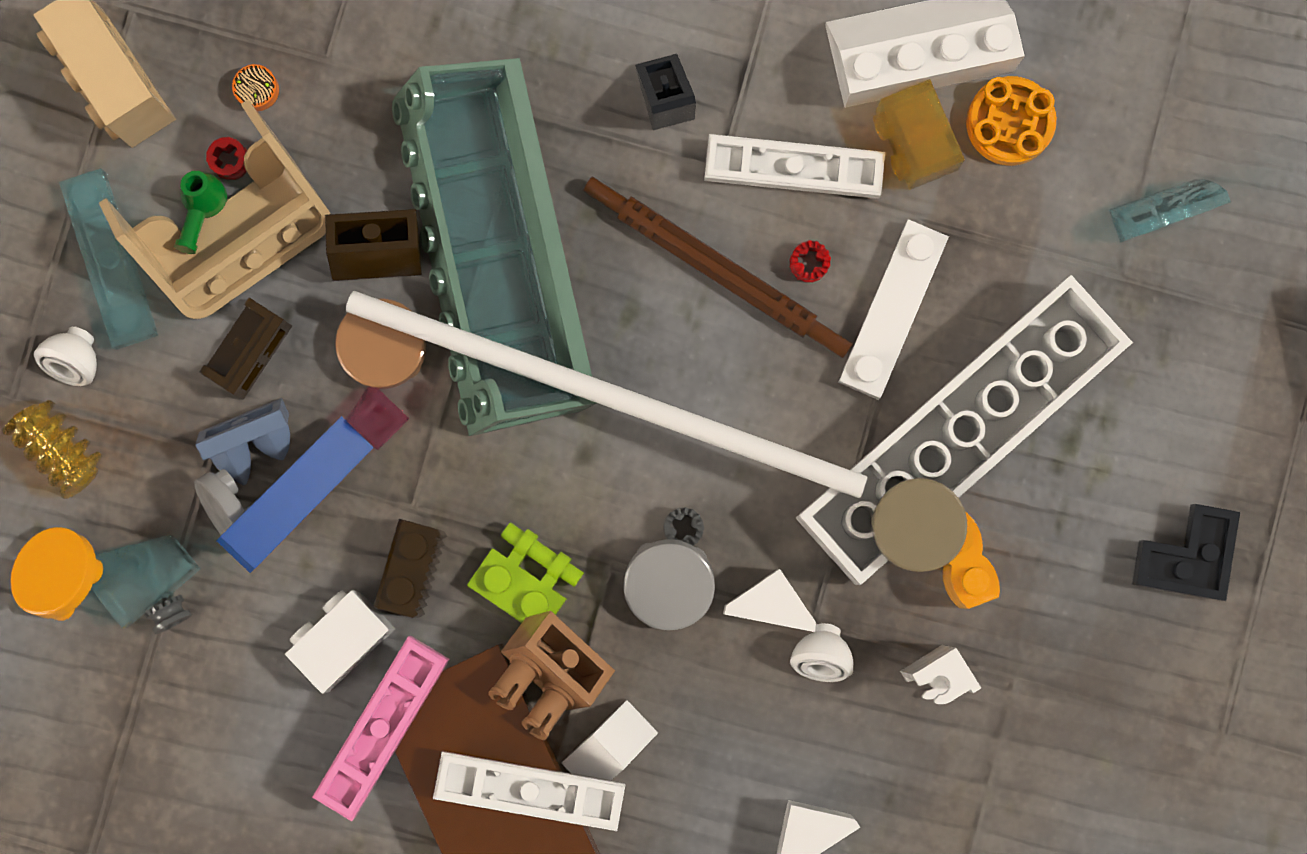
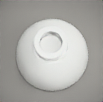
(68, 357)
(823, 655)

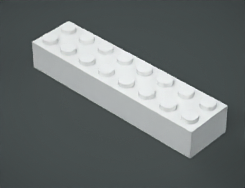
(973, 418)

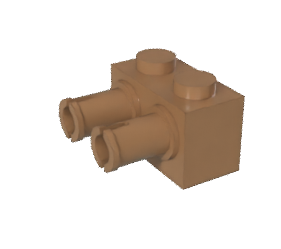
(556, 662)

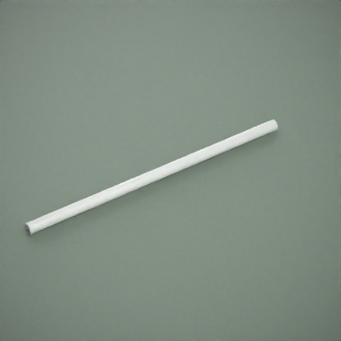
(607, 394)

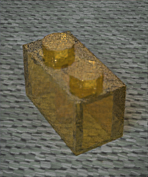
(918, 135)

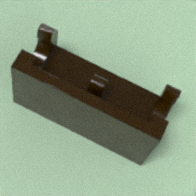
(246, 349)

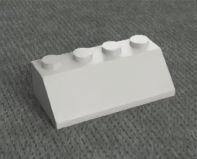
(921, 42)

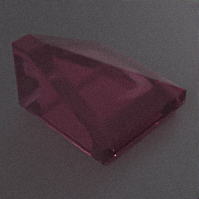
(376, 417)

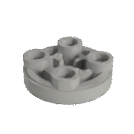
(218, 499)
(669, 584)

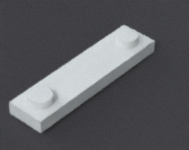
(794, 166)
(893, 309)
(529, 791)

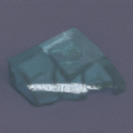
(1167, 207)
(141, 576)

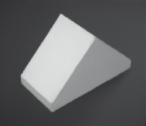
(772, 602)
(611, 745)
(813, 828)

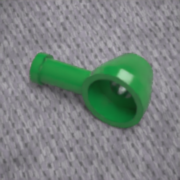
(200, 205)

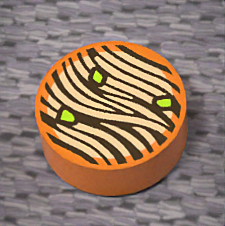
(256, 85)

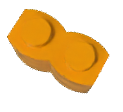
(970, 575)

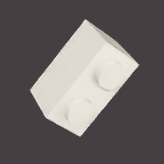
(338, 640)

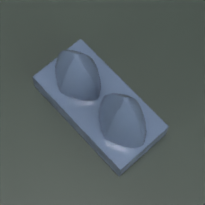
(228, 441)

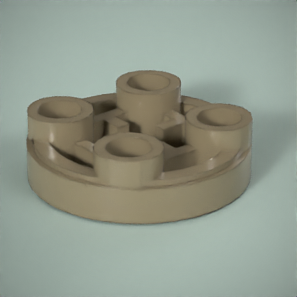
(919, 525)

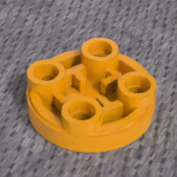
(1011, 120)
(54, 573)

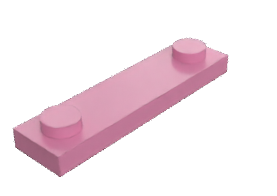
(380, 728)

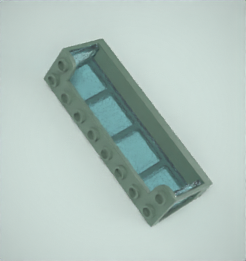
(490, 235)

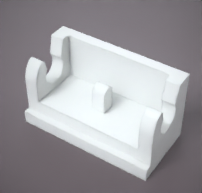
(944, 672)

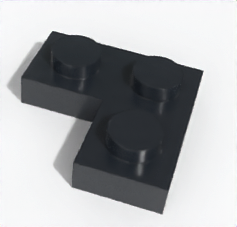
(1200, 566)

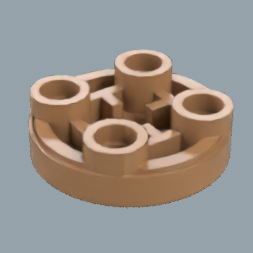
(378, 353)

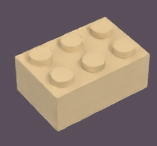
(103, 70)

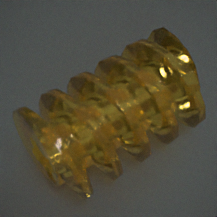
(53, 448)

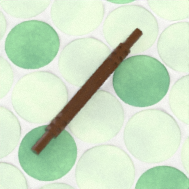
(717, 267)

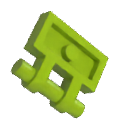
(514, 588)

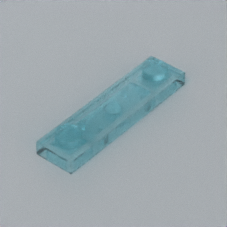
(107, 261)

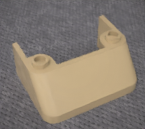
(238, 245)

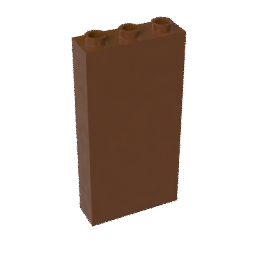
(467, 722)

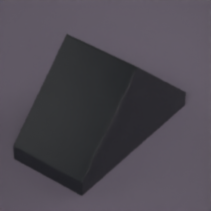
(666, 91)

